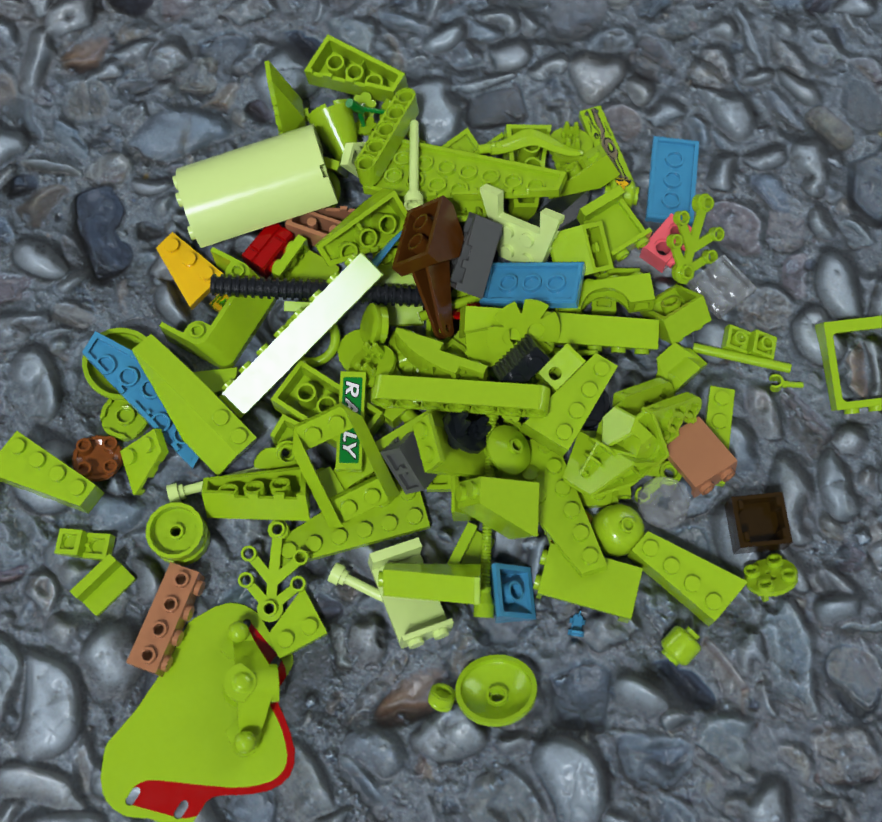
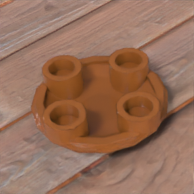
(97, 457)

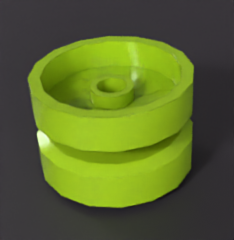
(164, 535)

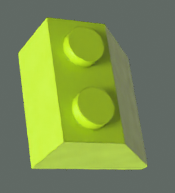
(679, 313)

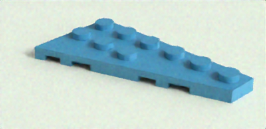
(128, 378)

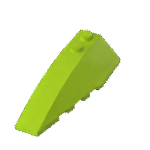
(195, 410)

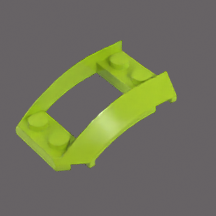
(359, 497)

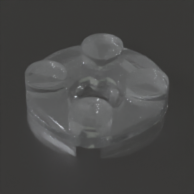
(677, 506)

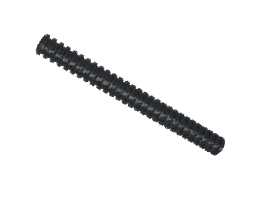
(305, 289)

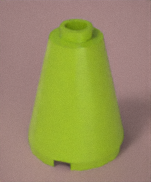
(334, 126)

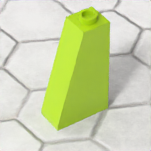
(432, 582)

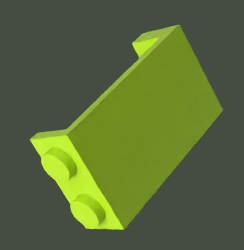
(441, 458)
(606, 591)

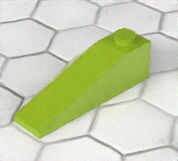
(365, 228)

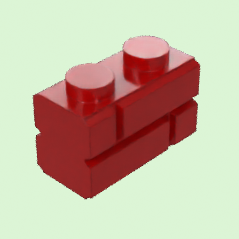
(267, 248)

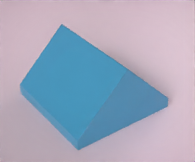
(512, 593)

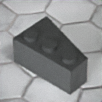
(472, 268)

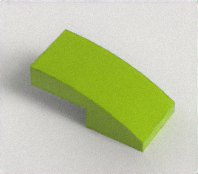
(84, 544)

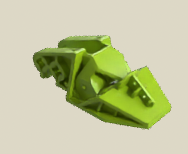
(629, 438)

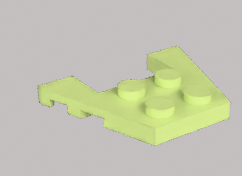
(519, 238)

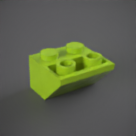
(583, 244)

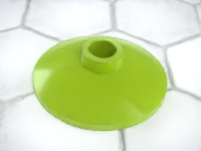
(508, 449)

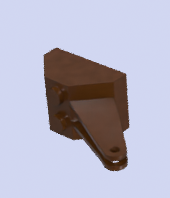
(425, 247)

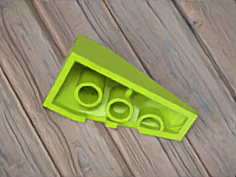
(285, 101)

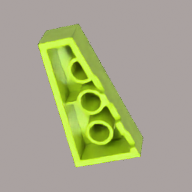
(353, 71)
(571, 406)

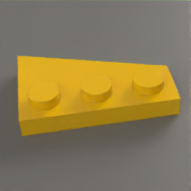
(187, 268)

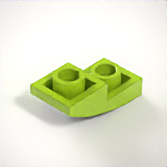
(752, 343)

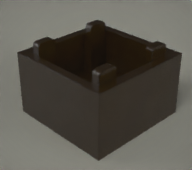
(758, 523)

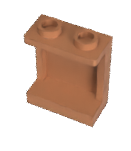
(701, 458)

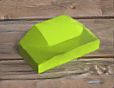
(679, 365)

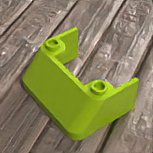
(234, 325)

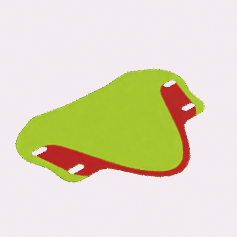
(177, 735)

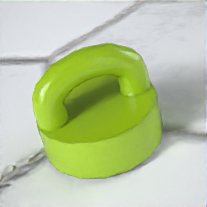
(441, 697)

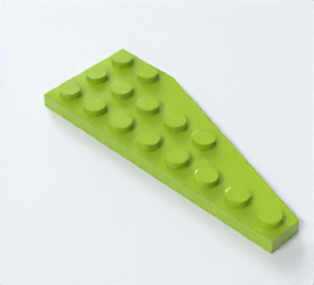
(462, 173)

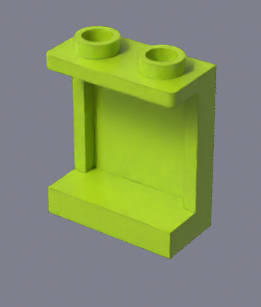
(619, 222)

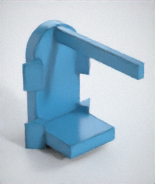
(576, 626)

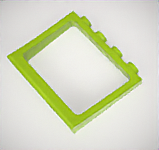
(825, 333)

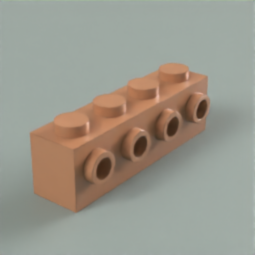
(166, 620)

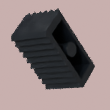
(521, 362)

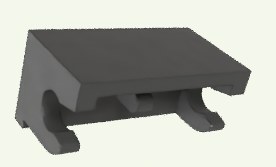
(406, 464)

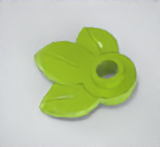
(272, 457)

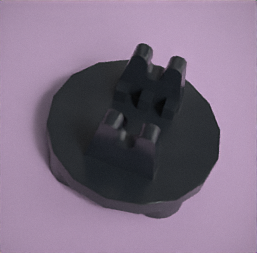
(466, 431)

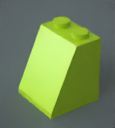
(502, 505)

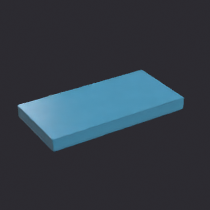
(671, 178)
(550, 282)

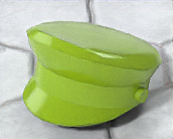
(374, 324)

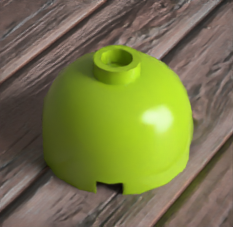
(617, 529)

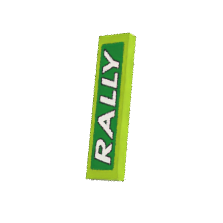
(352, 394)

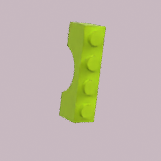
(631, 291)

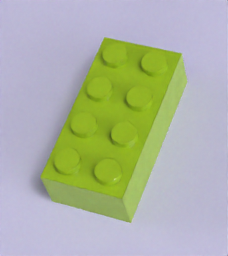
(310, 393)

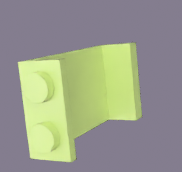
(411, 618)

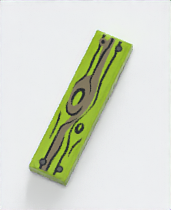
(598, 129)

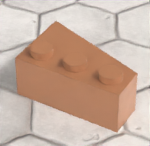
(317, 224)

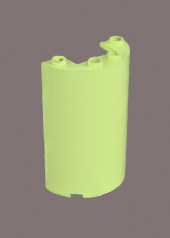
(254, 186)

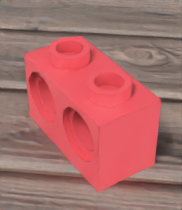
(658, 243)

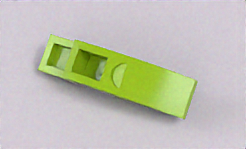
(429, 357)

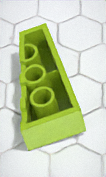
(525, 207)
(39, 472)
(258, 495)
(688, 578)

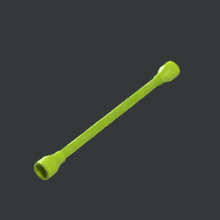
(486, 606)

